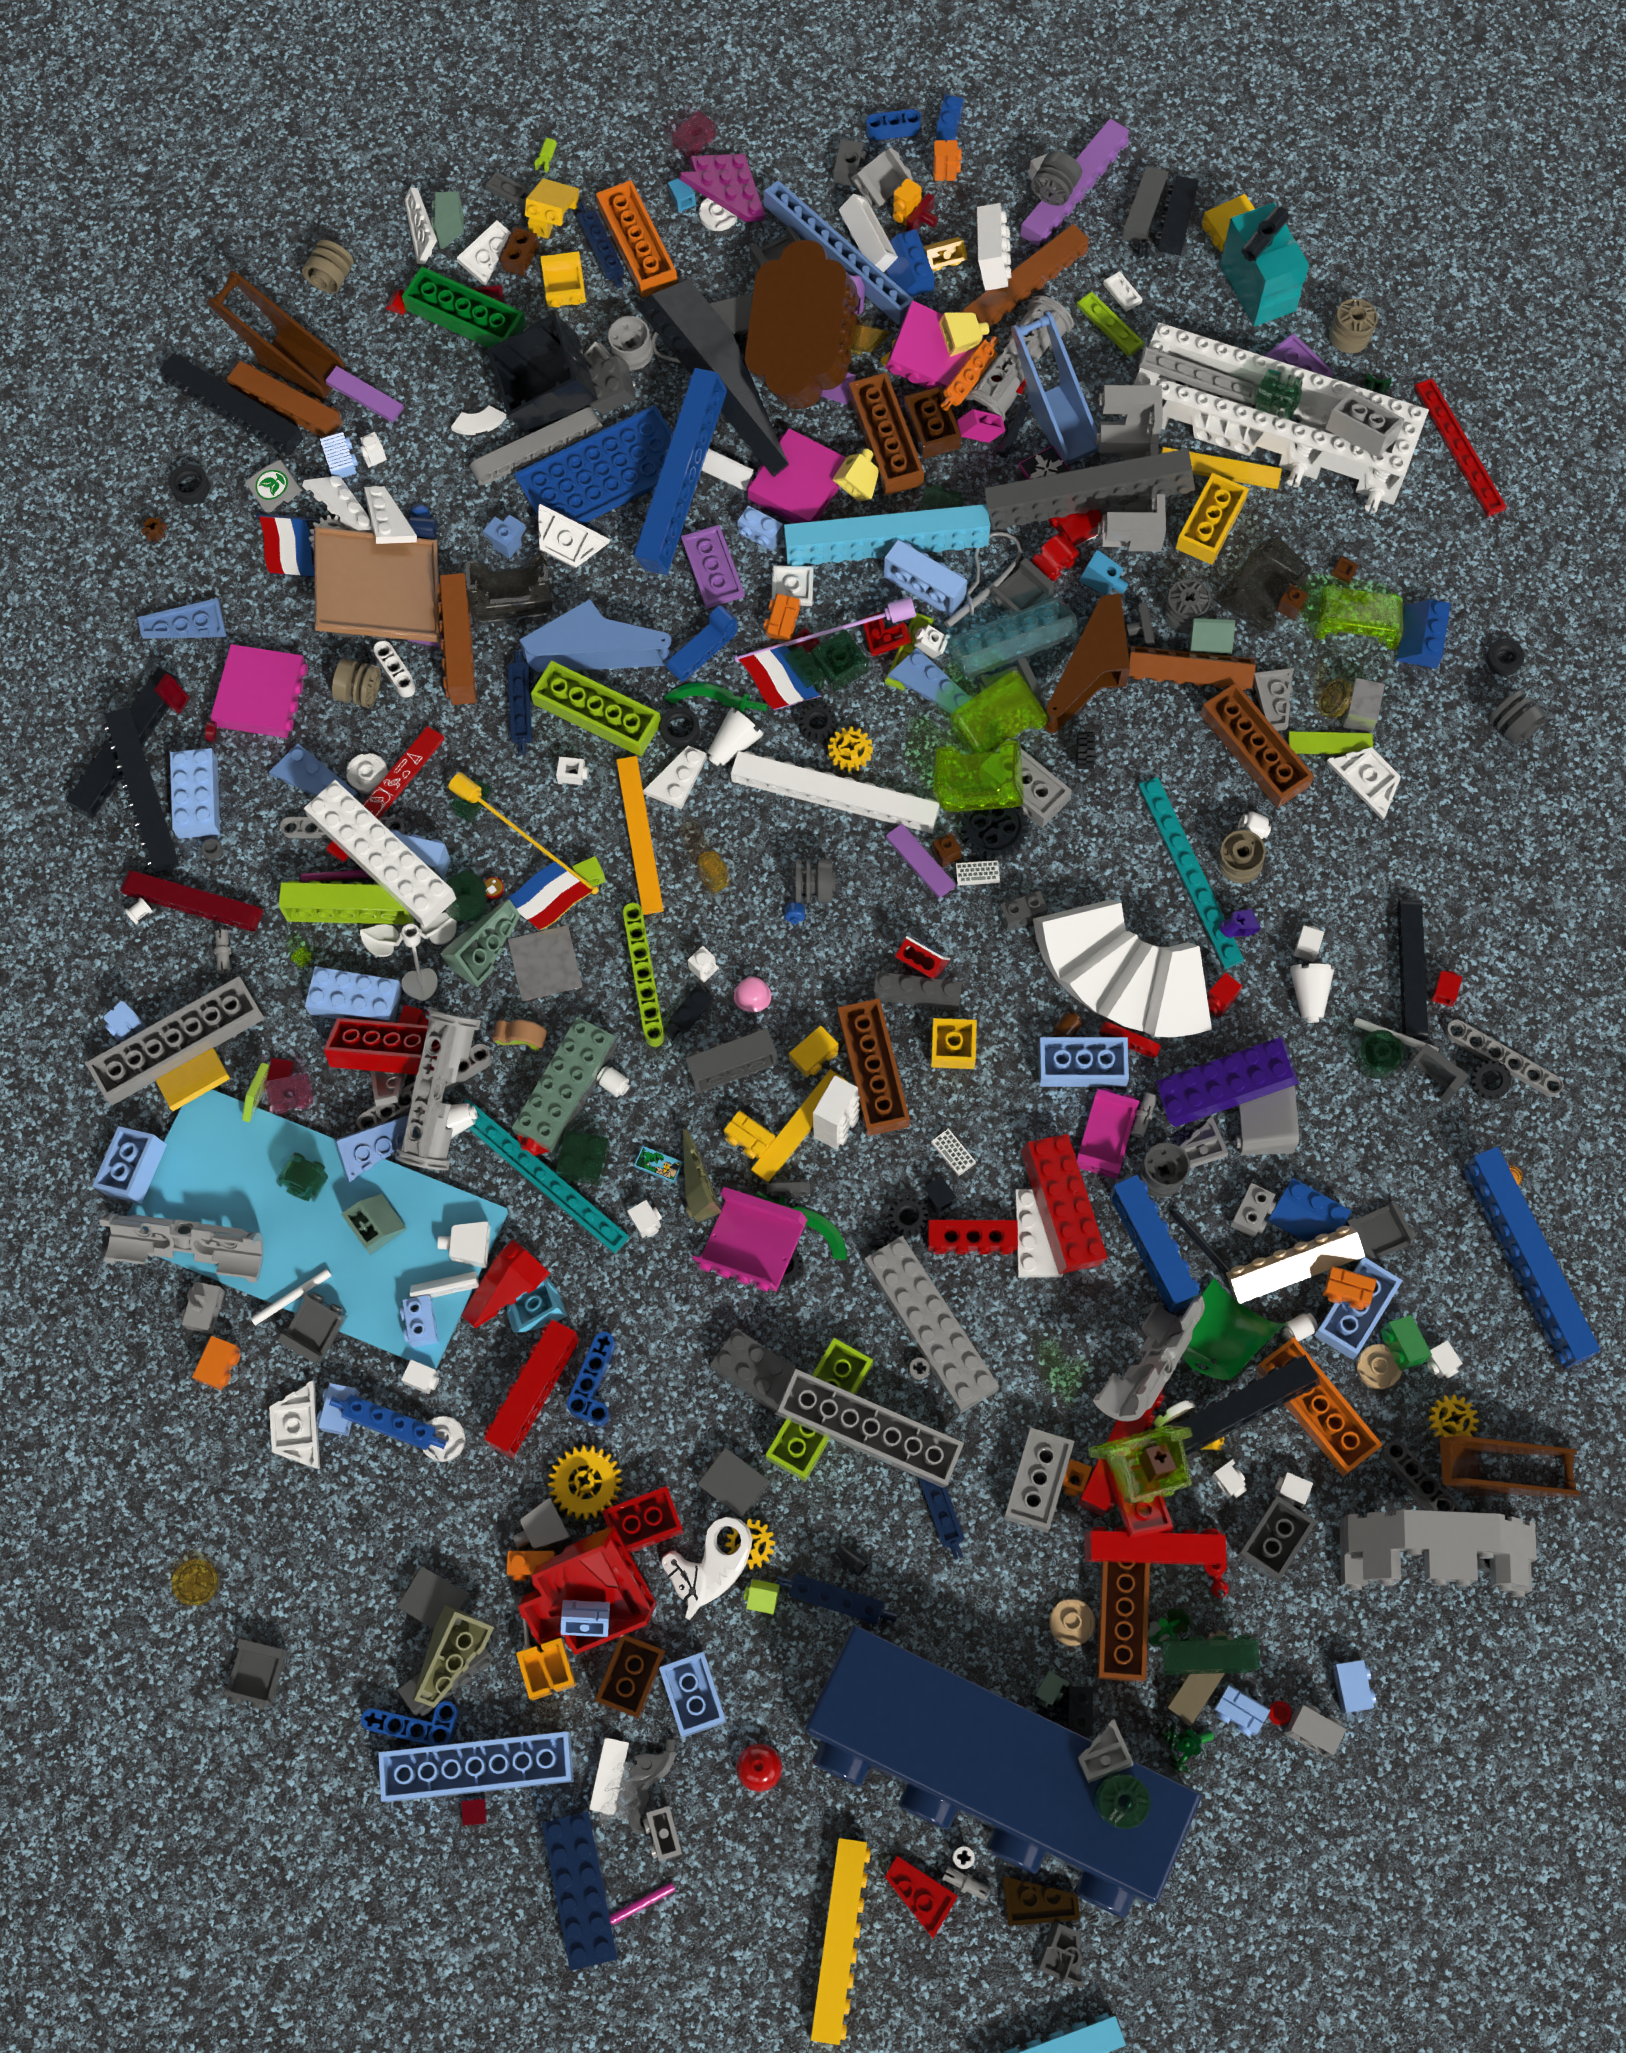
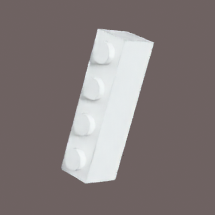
(867, 232)

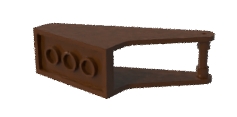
(293, 352)
(1096, 663)
(1462, 1467)

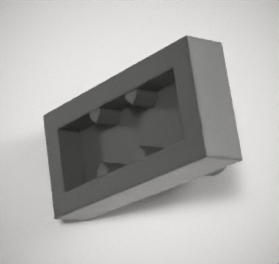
(1143, 626)

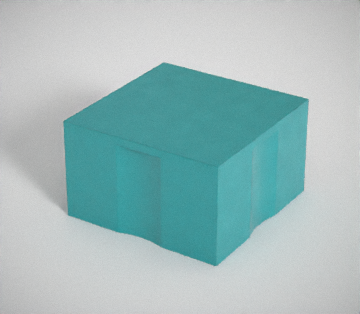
(1273, 281)

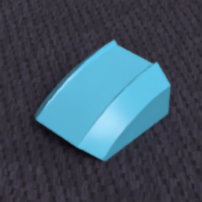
(536, 1308)

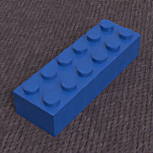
(1154, 1243)

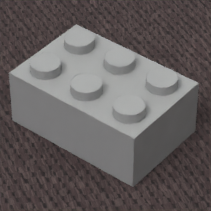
(1364, 424)

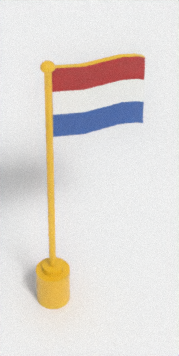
(549, 891)

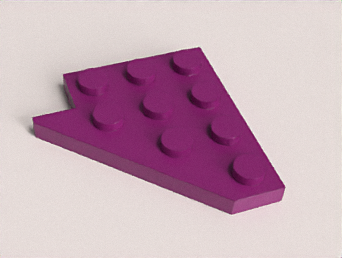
(727, 183)

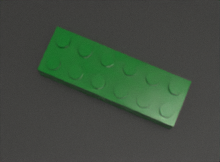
(462, 309)

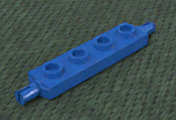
(388, 1422)

